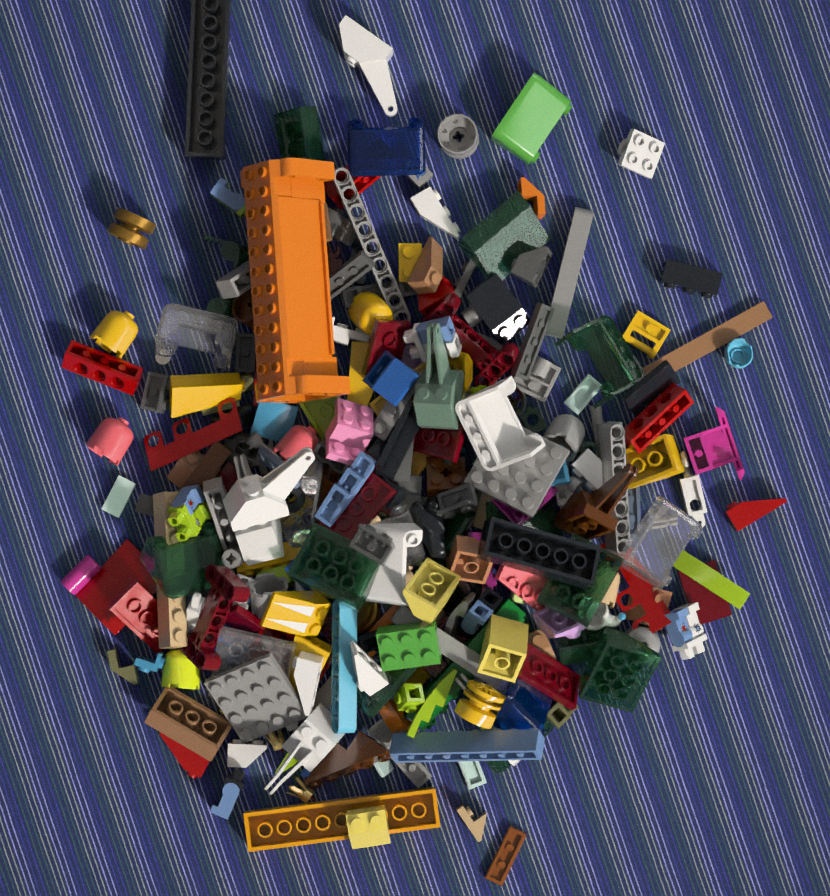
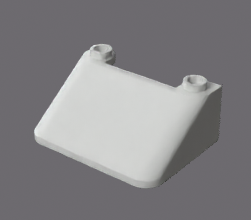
(495, 427)
(392, 576)

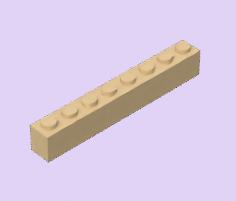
(171, 612)

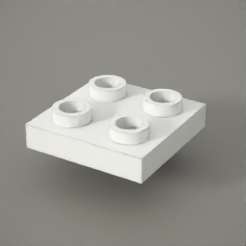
(640, 153)

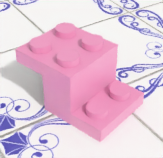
(349, 431)

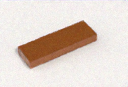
(505, 855)

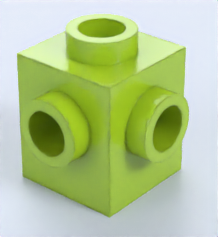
(409, 697)

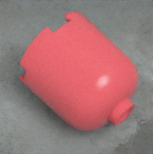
(111, 439)
(296, 439)

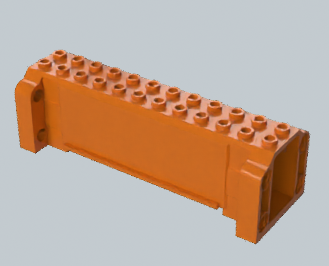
(291, 280)

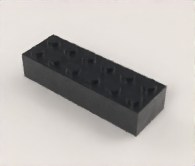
(538, 552)

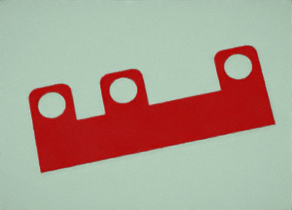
(192, 442)
(642, 594)

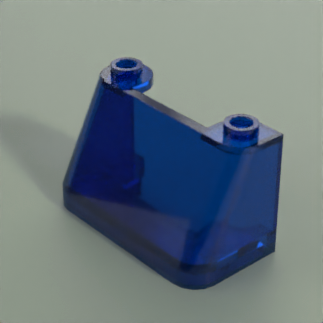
(523, 708)

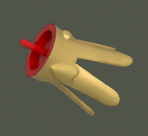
(276, 743)
(303, 795)

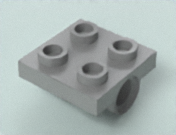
(540, 380)

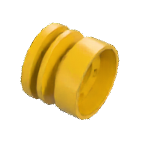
(478, 706)

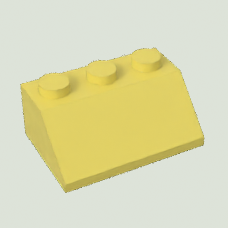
(430, 590)

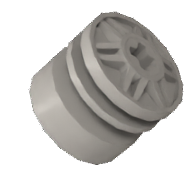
(448, 132)

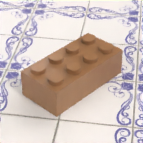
(188, 723)

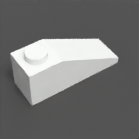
(367, 671)
(307, 676)

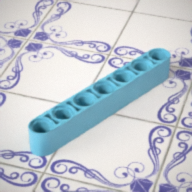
(343, 674)

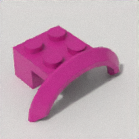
(714, 448)

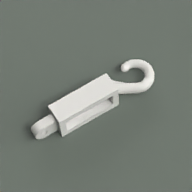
(691, 490)
(194, 610)

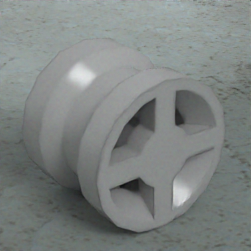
(236, 557)

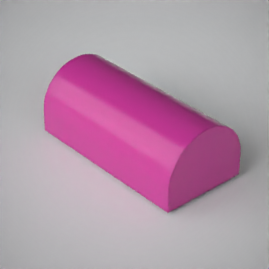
(81, 574)

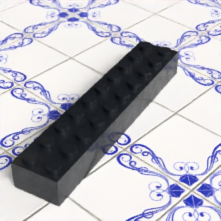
(208, 79)

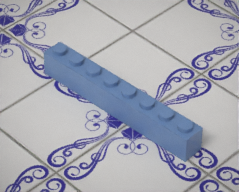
(467, 746)

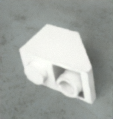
(590, 468)
(244, 754)

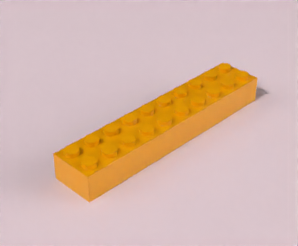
(327, 819)

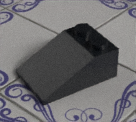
(498, 308)

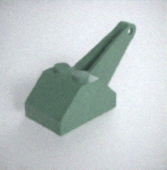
(438, 386)

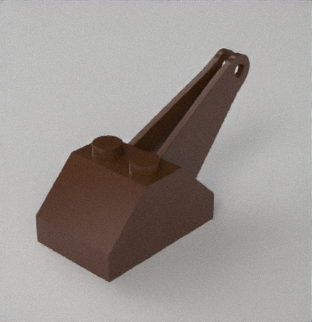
(594, 513)

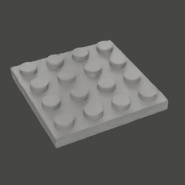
(523, 482)
(256, 697)

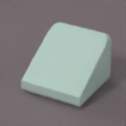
(383, 768)

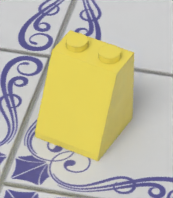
(503, 648)
(368, 827)

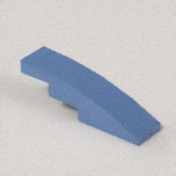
(346, 489)

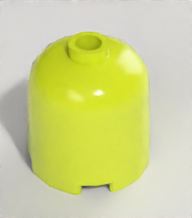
(180, 671)

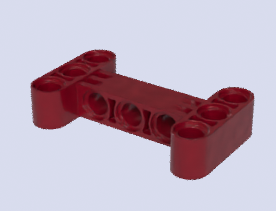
(478, 349)
(224, 591)

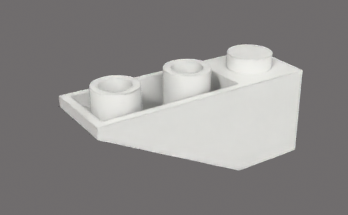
(431, 210)

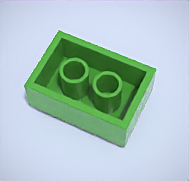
(408, 645)

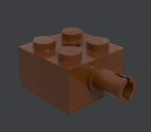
(444, 475)

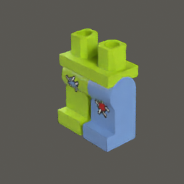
(231, 200)
(188, 512)

